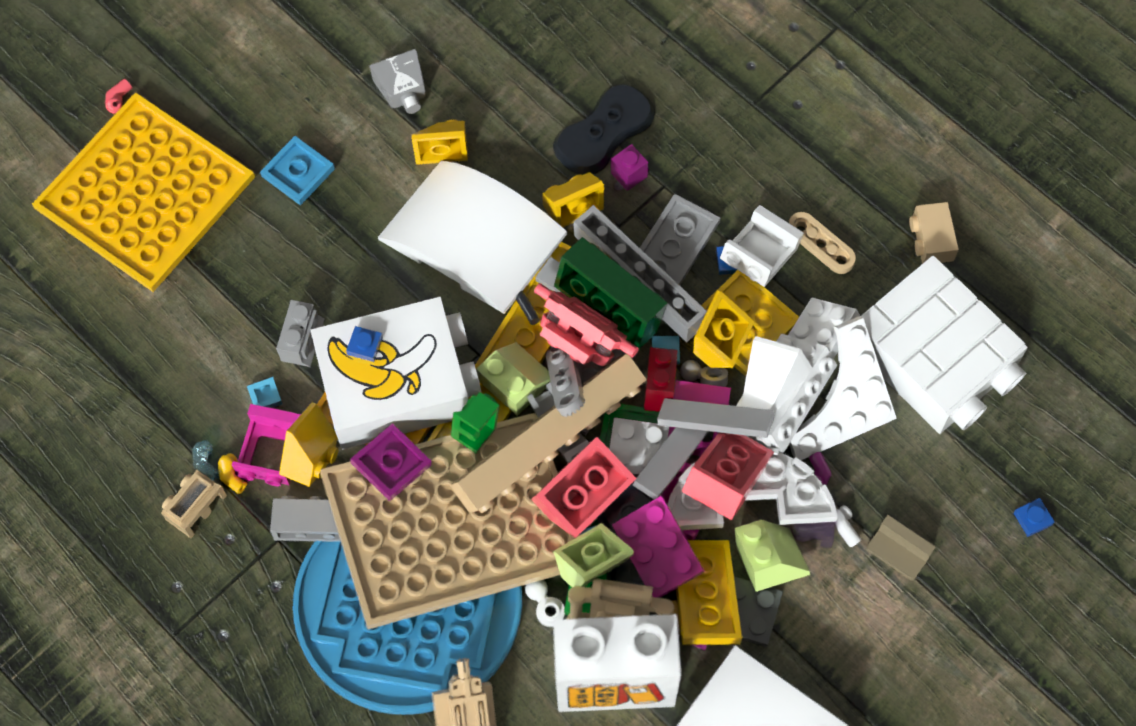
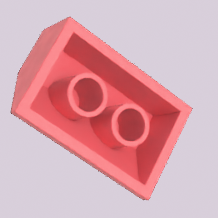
(584, 488)

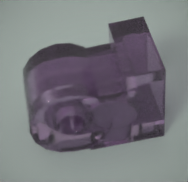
(820, 531)

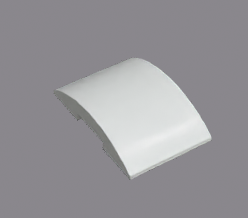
(474, 233)

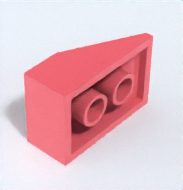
(727, 472)

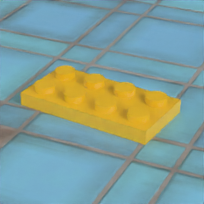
(709, 601)

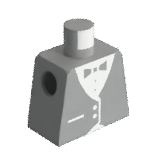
(400, 80)

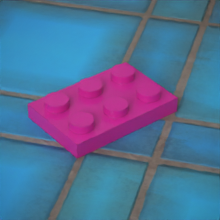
(659, 547)

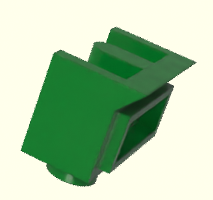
(475, 421)

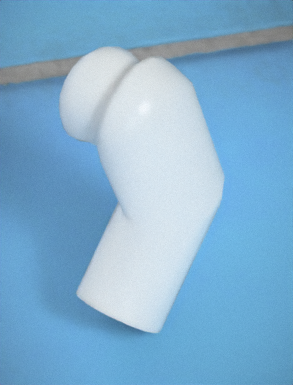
(845, 528)

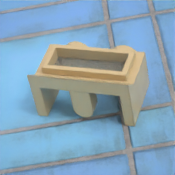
(191, 501)

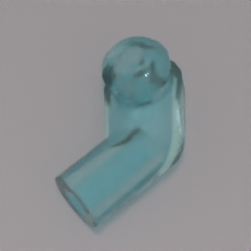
(200, 459)

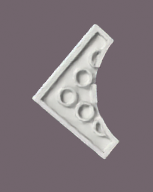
(856, 398)

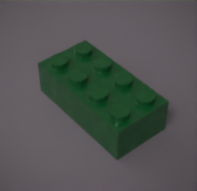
(610, 291)

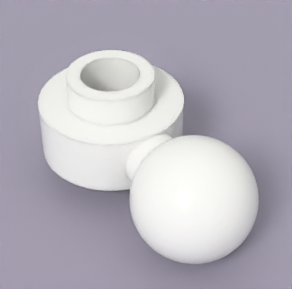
(538, 591)

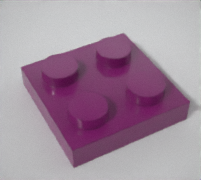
(391, 462)

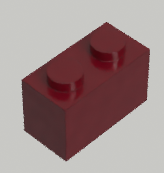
(660, 377)

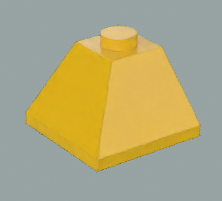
(441, 143)

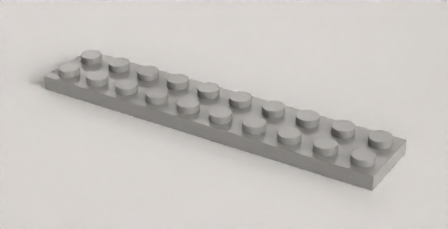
(674, 247)

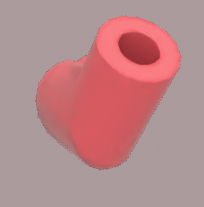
(115, 95)

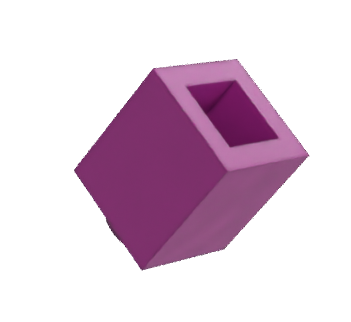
(629, 167)

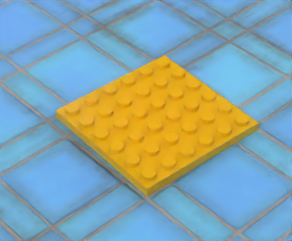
(144, 191)

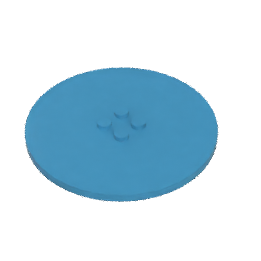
(399, 662)

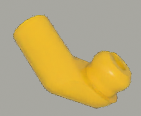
(227, 473)

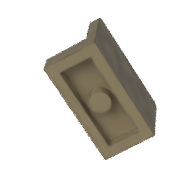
(900, 548)

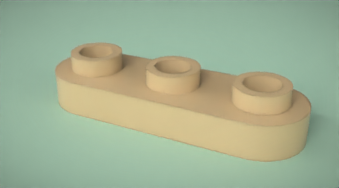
(833, 249)

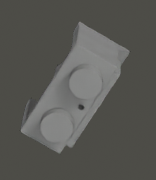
(296, 339)

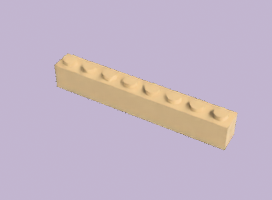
(545, 435)

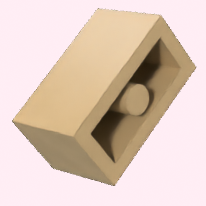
(934, 232)

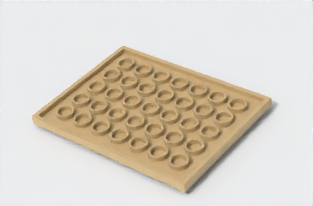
(425, 544)

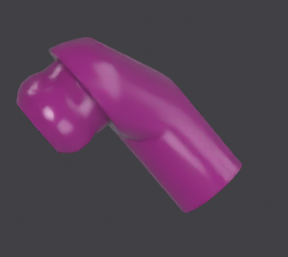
(820, 467)

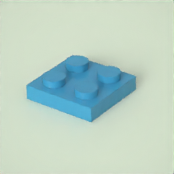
(297, 170)

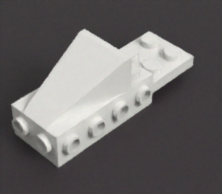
(794, 369)

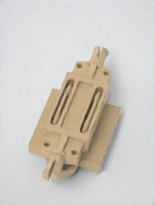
(466, 700)

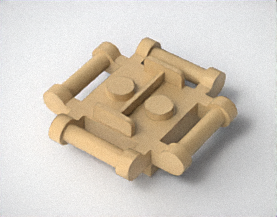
(616, 600)

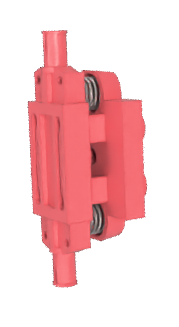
(580, 329)

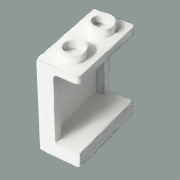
(762, 246)

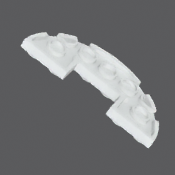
(788, 480)

